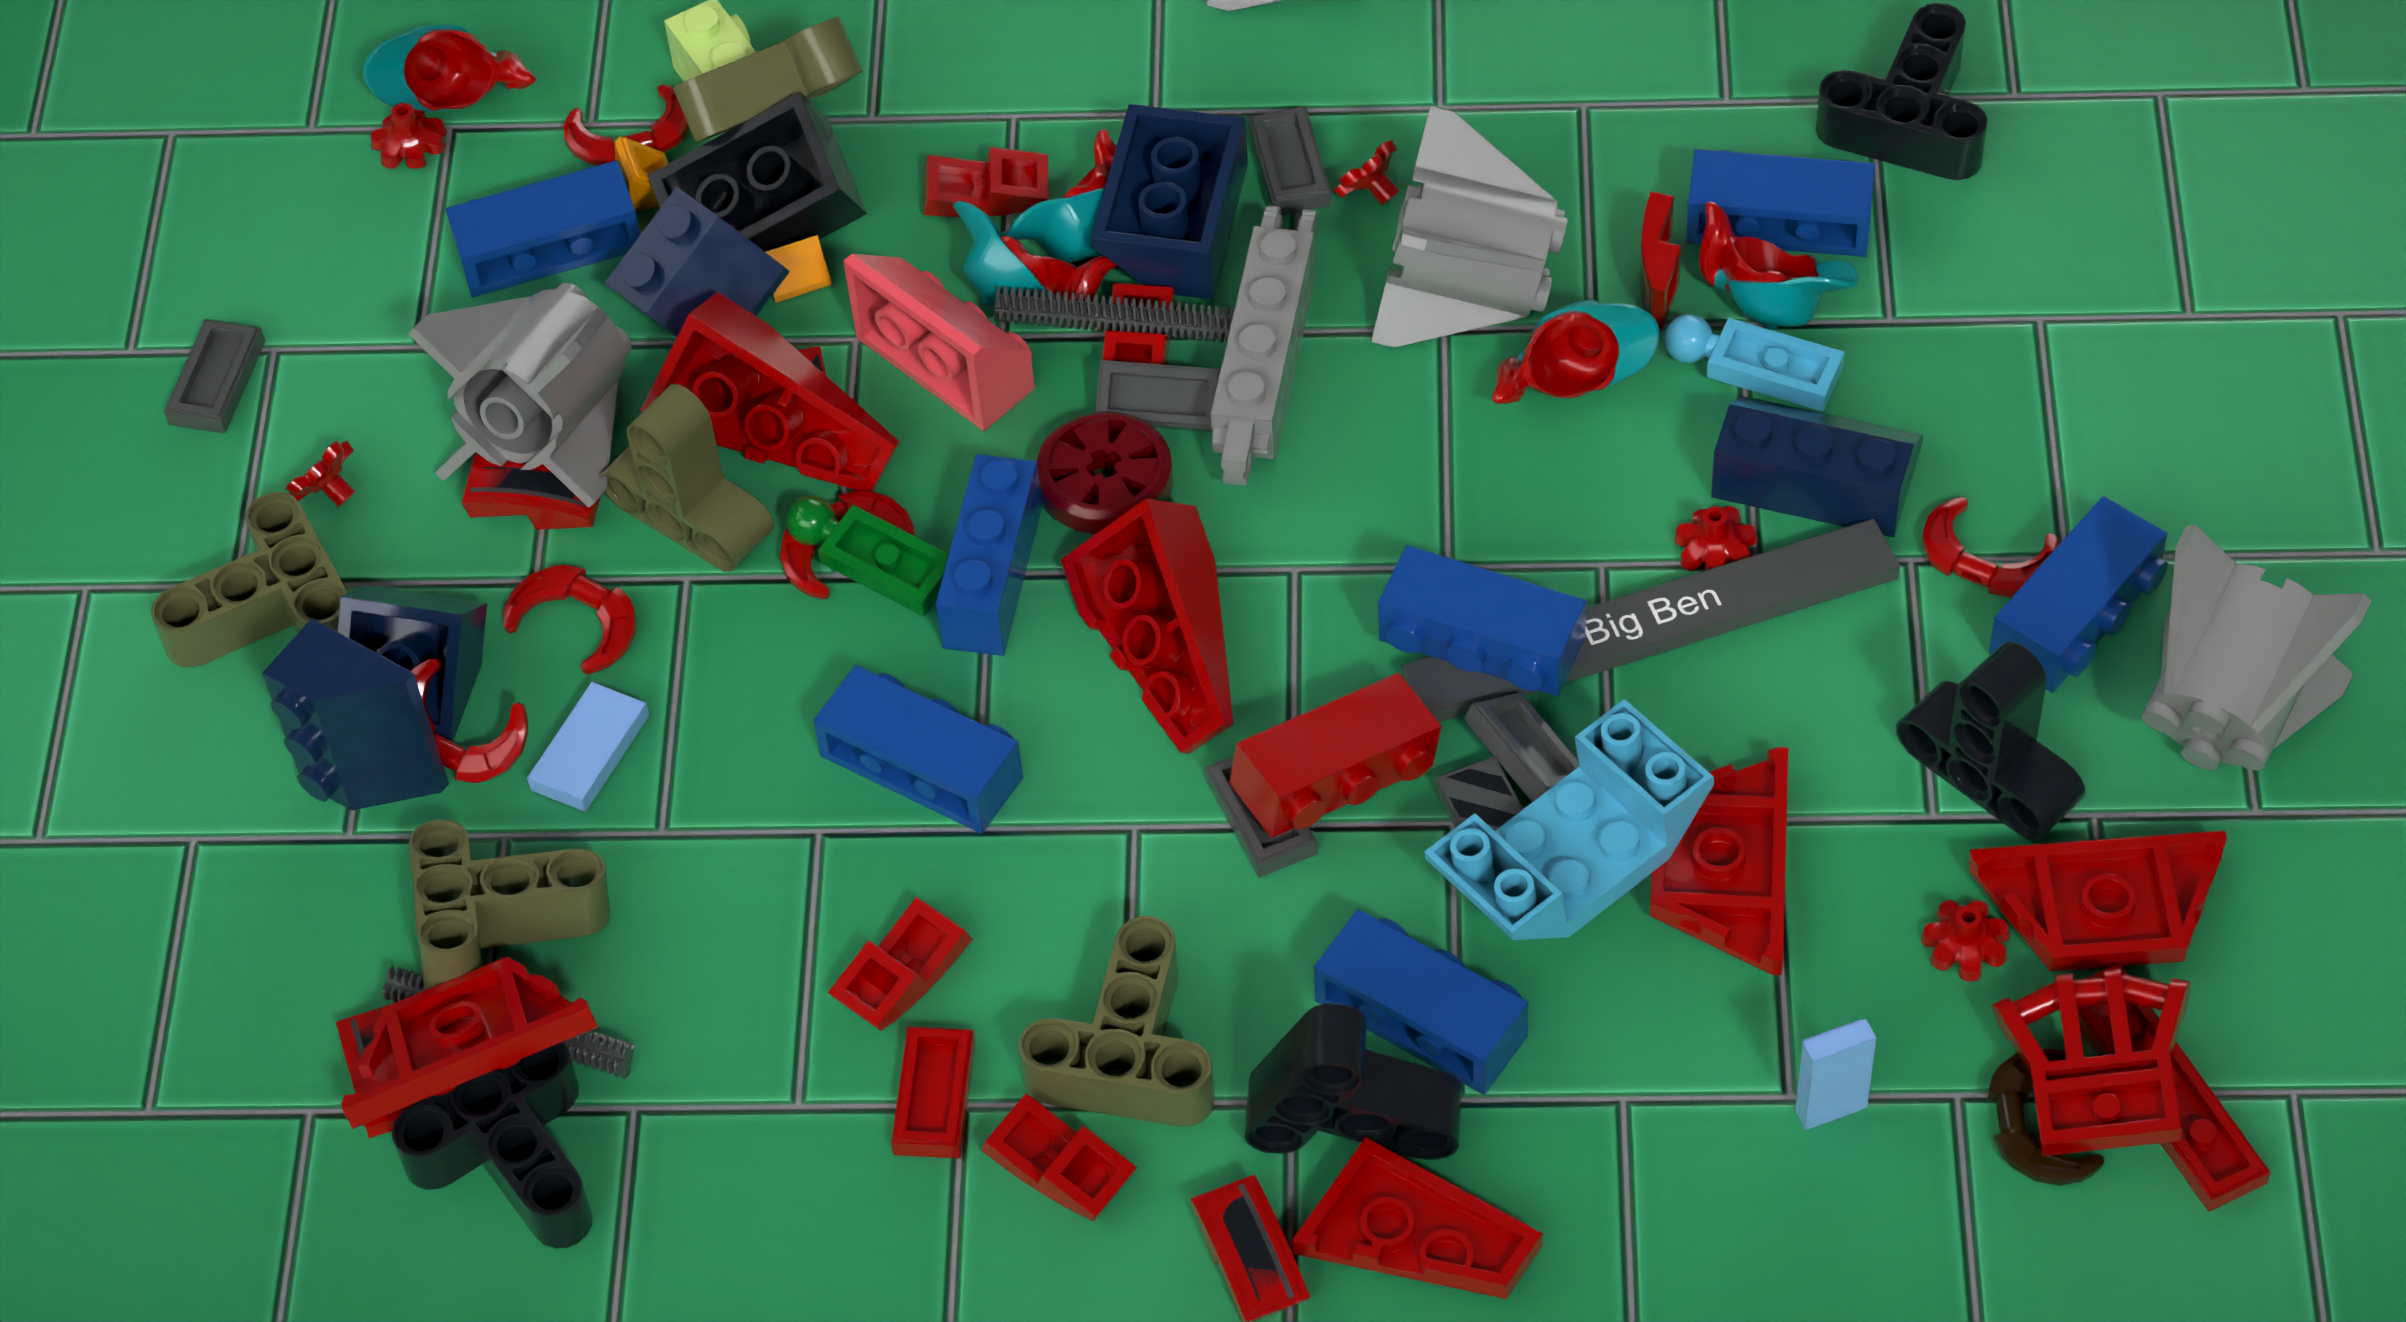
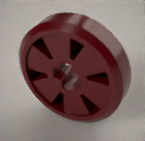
(1097, 442)

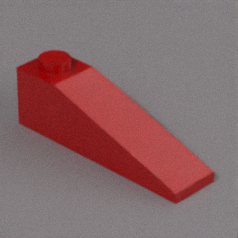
(772, 398)
(1158, 606)

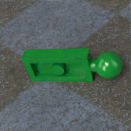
(871, 552)

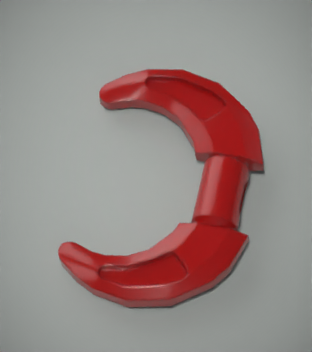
(601, 150)
(1948, 554)
(797, 557)
(559, 583)
(482, 761)

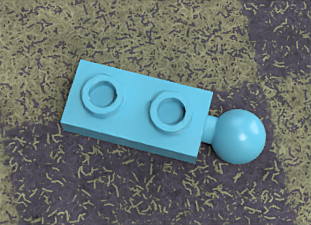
(1758, 359)

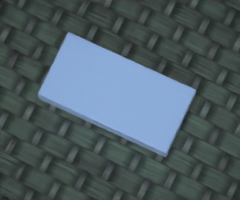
(588, 746)
(1835, 1073)

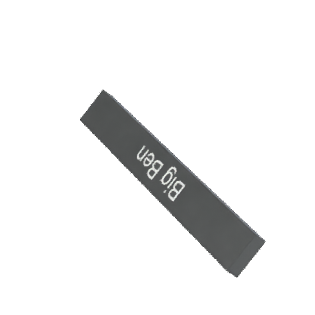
(1688, 611)

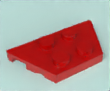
(1731, 866)
(2103, 897)
(458, 1034)

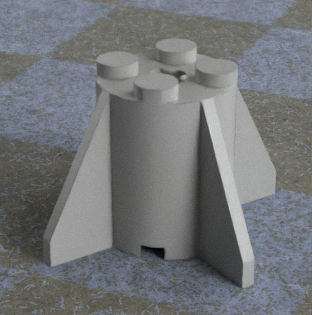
(1466, 239)
(532, 383)
(2244, 657)

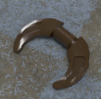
(2023, 1149)

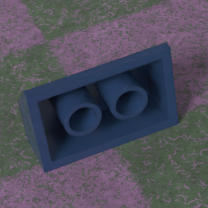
(1172, 197)
(1813, 464)
(352, 721)

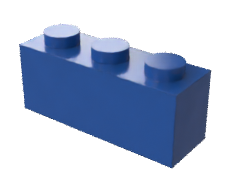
(1785, 200)
(544, 228)
(989, 555)
(2083, 590)
(1482, 620)
(919, 748)
(1423, 1000)

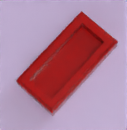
(933, 1092)

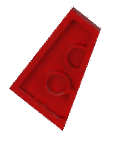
(1416, 1226)

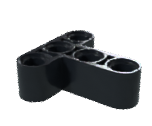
(1909, 113)
(1987, 744)
(1333, 1085)
(498, 1136)

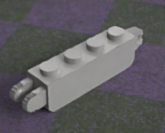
(1263, 344)

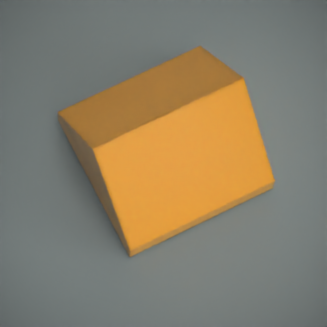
(635, 164)
(806, 268)

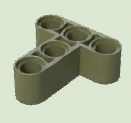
(804, 63)
(677, 484)
(256, 594)
(497, 900)
(1124, 1042)

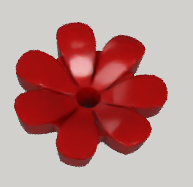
(408, 135)
(1371, 175)
(325, 476)
(1714, 538)
(1966, 938)

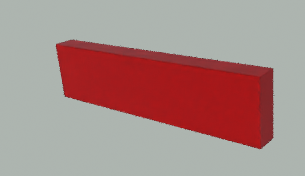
(2213, 1150)

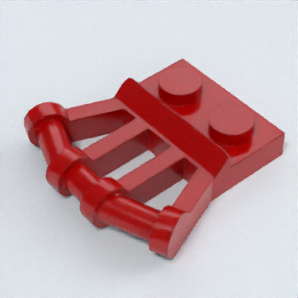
(2103, 1098)

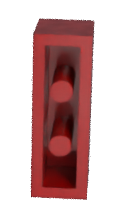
(1335, 755)

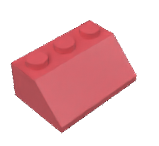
(937, 338)

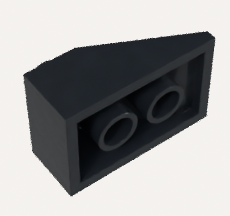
(770, 176)

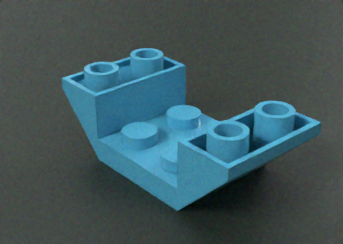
(1583, 836)

